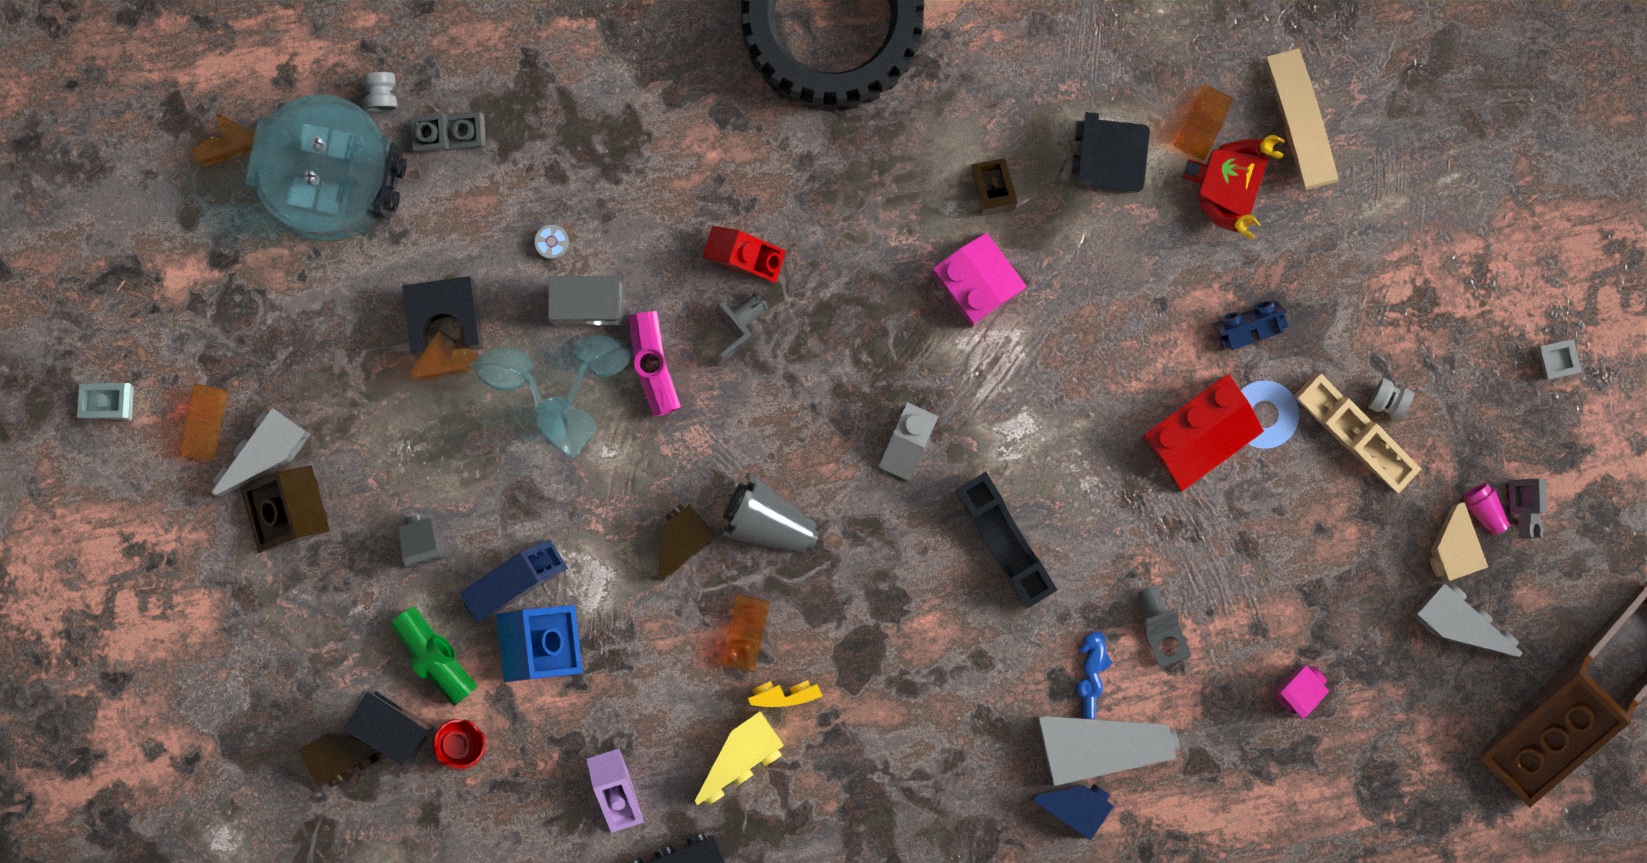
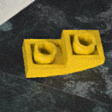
(771, 696)

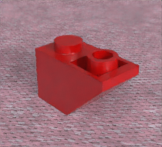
(744, 253)

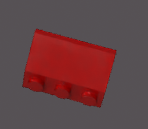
(1203, 432)

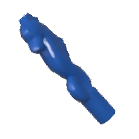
(1096, 661)

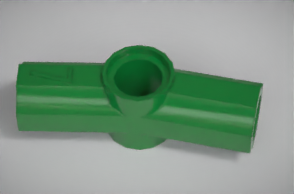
(432, 656)

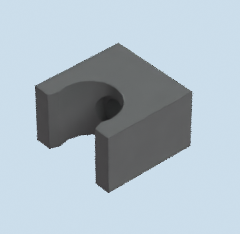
(585, 301)

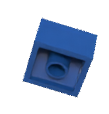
(539, 643)

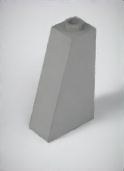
(1096, 747)

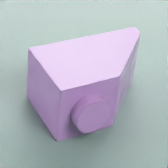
(614, 790)

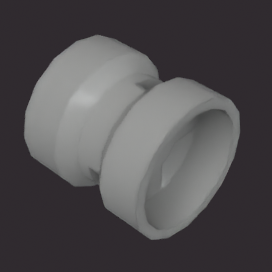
(379, 89)
(1397, 403)

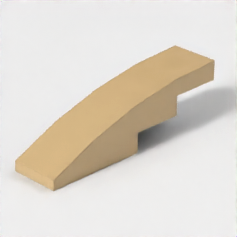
(1302, 119)
(1357, 432)

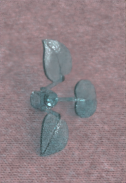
(560, 424)

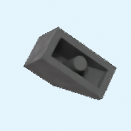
(420, 541)

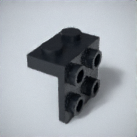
(1110, 154)

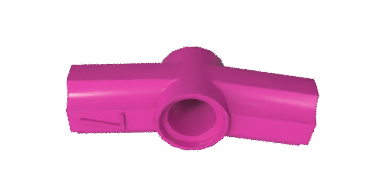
(648, 342)

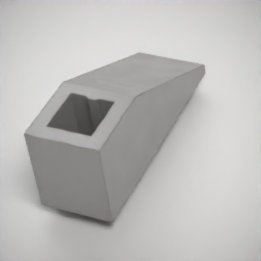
(269, 448)
(1455, 620)

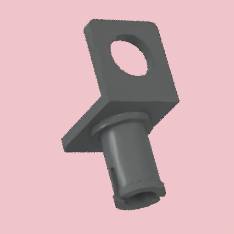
(737, 322)
(1162, 625)

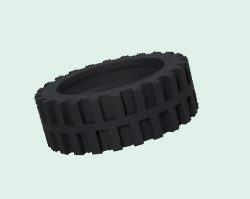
(832, 88)

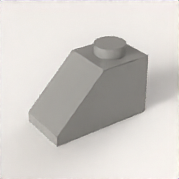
(908, 441)

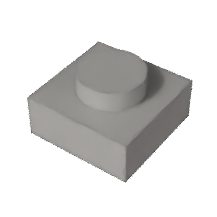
(1559, 359)

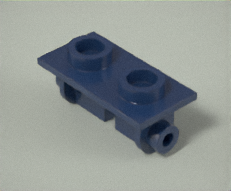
(1235, 327)

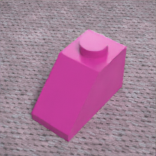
(1301, 691)

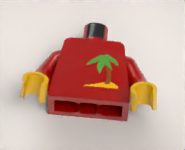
(1232, 181)

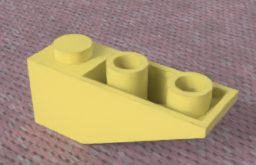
(744, 748)

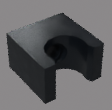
(439, 300)
(389, 728)

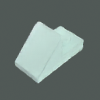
(105, 401)

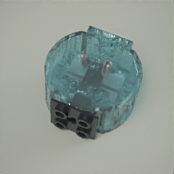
(325, 168)

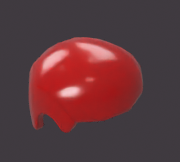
(458, 744)

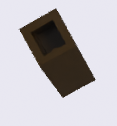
(334, 755)

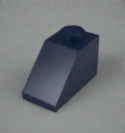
(1077, 806)

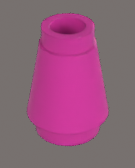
(1486, 507)

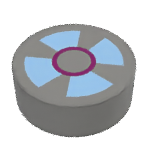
(552, 242)

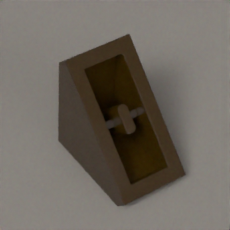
(994, 187)

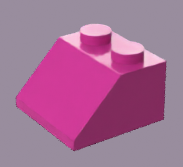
(978, 279)

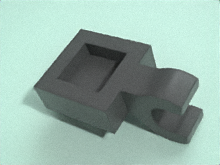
(1528, 499)

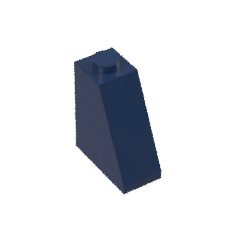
(513, 580)

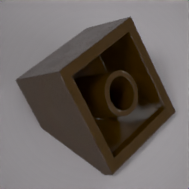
(285, 508)

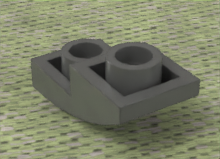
(448, 132)

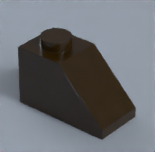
(682, 539)

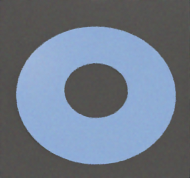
(1287, 409)

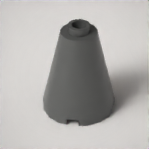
(767, 519)

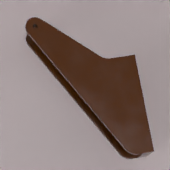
(1564, 719)

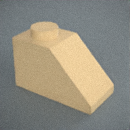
(1457, 546)

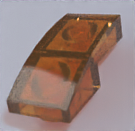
(203, 422)
(745, 632)

